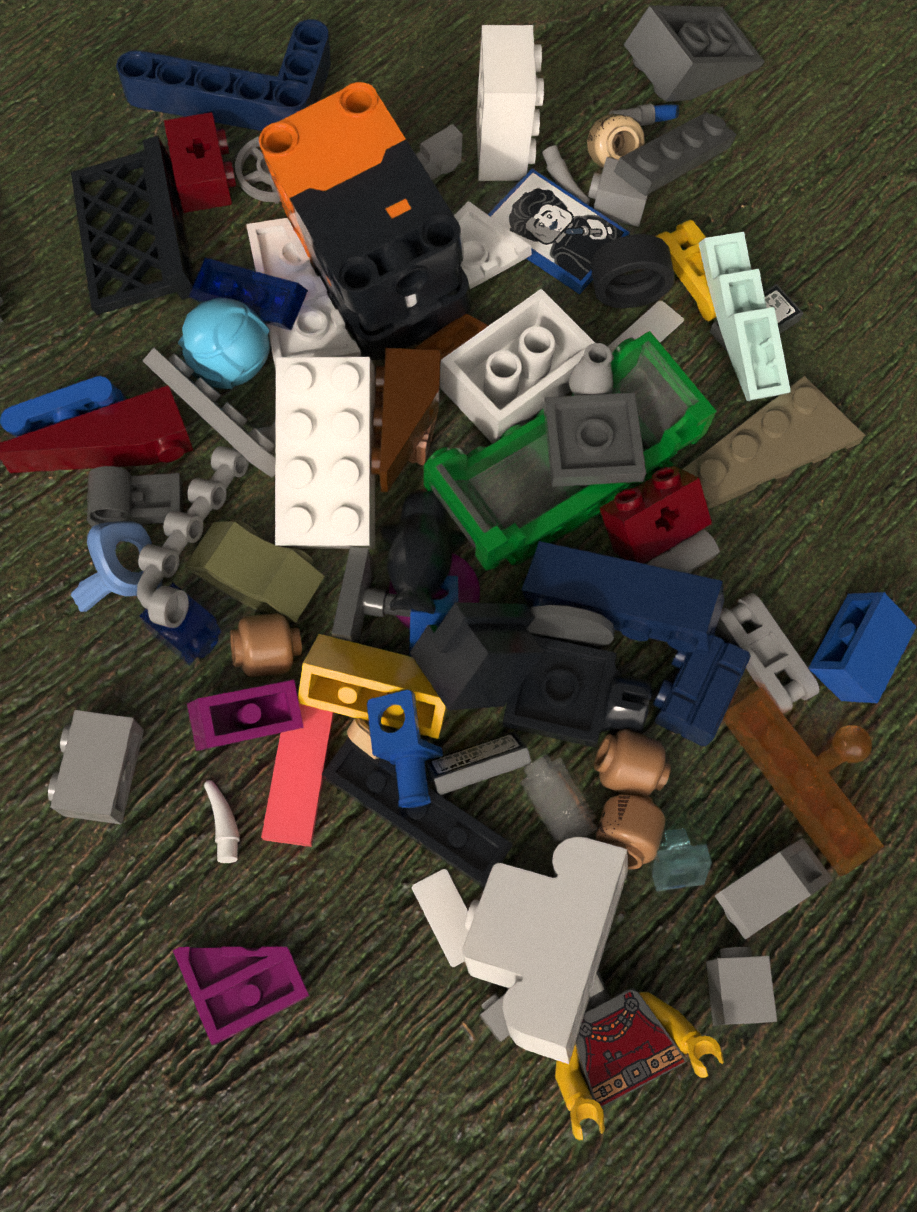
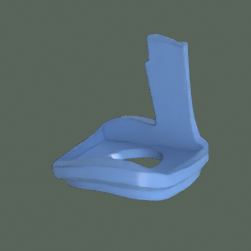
(110, 573)

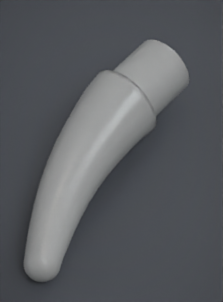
(559, 172)

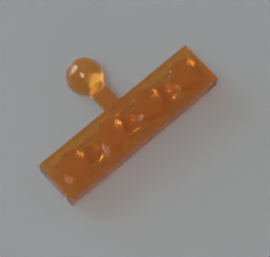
(805, 779)

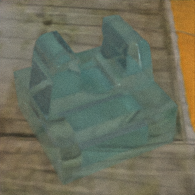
(679, 862)

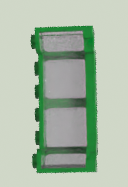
(506, 491)

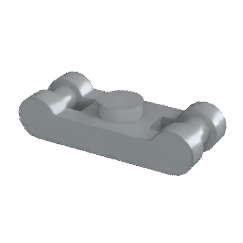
(769, 652)

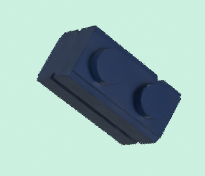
(700, 690)

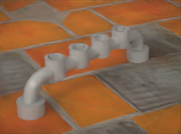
(170, 605)

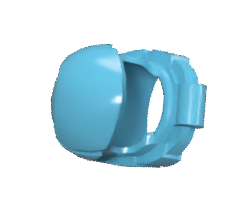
(224, 342)

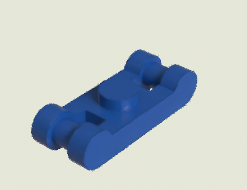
(60, 406)

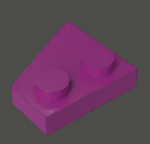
(239, 985)

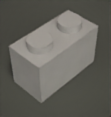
(96, 767)

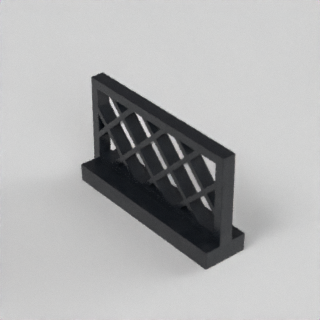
(167, 227)

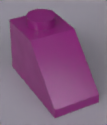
(244, 715)

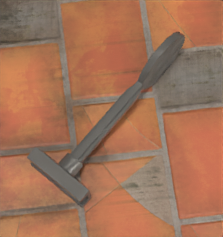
(360, 599)

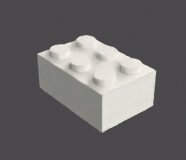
(508, 101)
(514, 365)

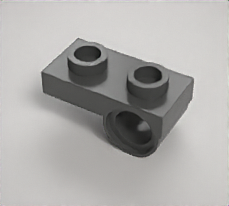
(122, 497)

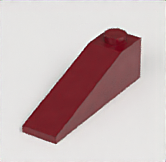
(119, 435)

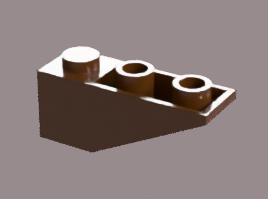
(408, 408)

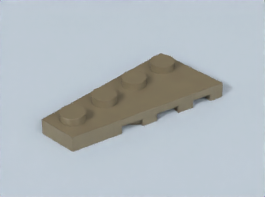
(773, 443)

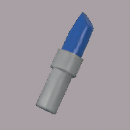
(649, 114)

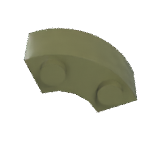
(255, 570)

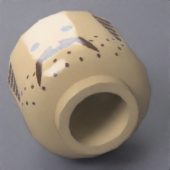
(610, 129)

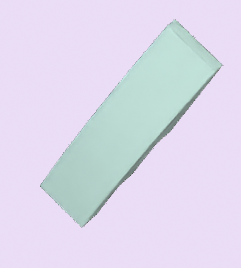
(743, 318)

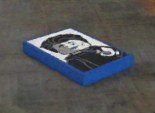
(558, 227)

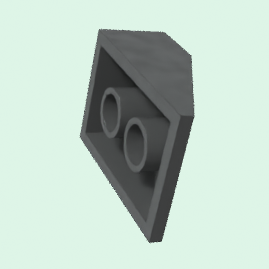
(690, 50)

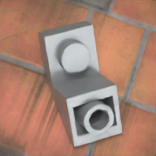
(773, 888)

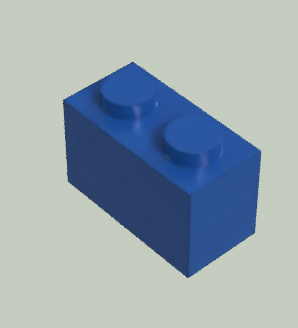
(862, 647)

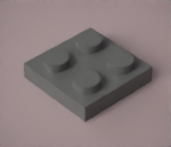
(594, 439)

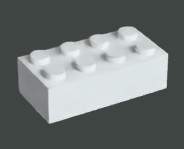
(324, 453)

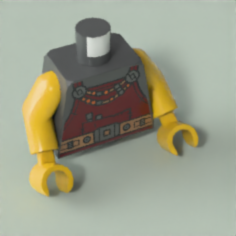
(622, 1048)

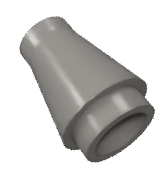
(593, 372)

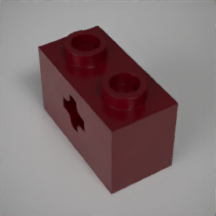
(198, 162)
(656, 514)

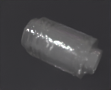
(558, 799)

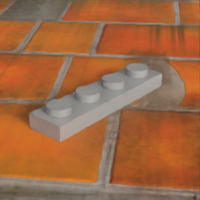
(224, 419)

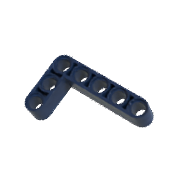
(231, 94)

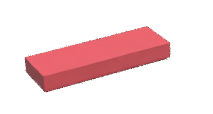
(298, 779)

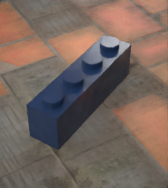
(632, 595)

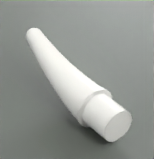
(225, 825)

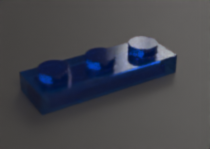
(270, 297)

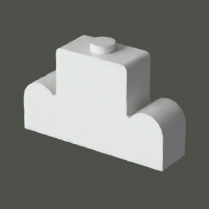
(546, 940)

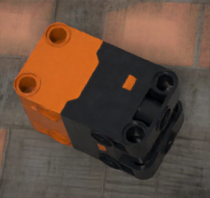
(369, 219)

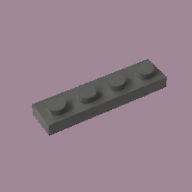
(675, 153)

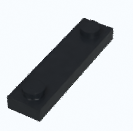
(435, 826)

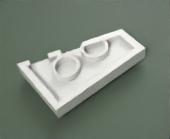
(487, 246)

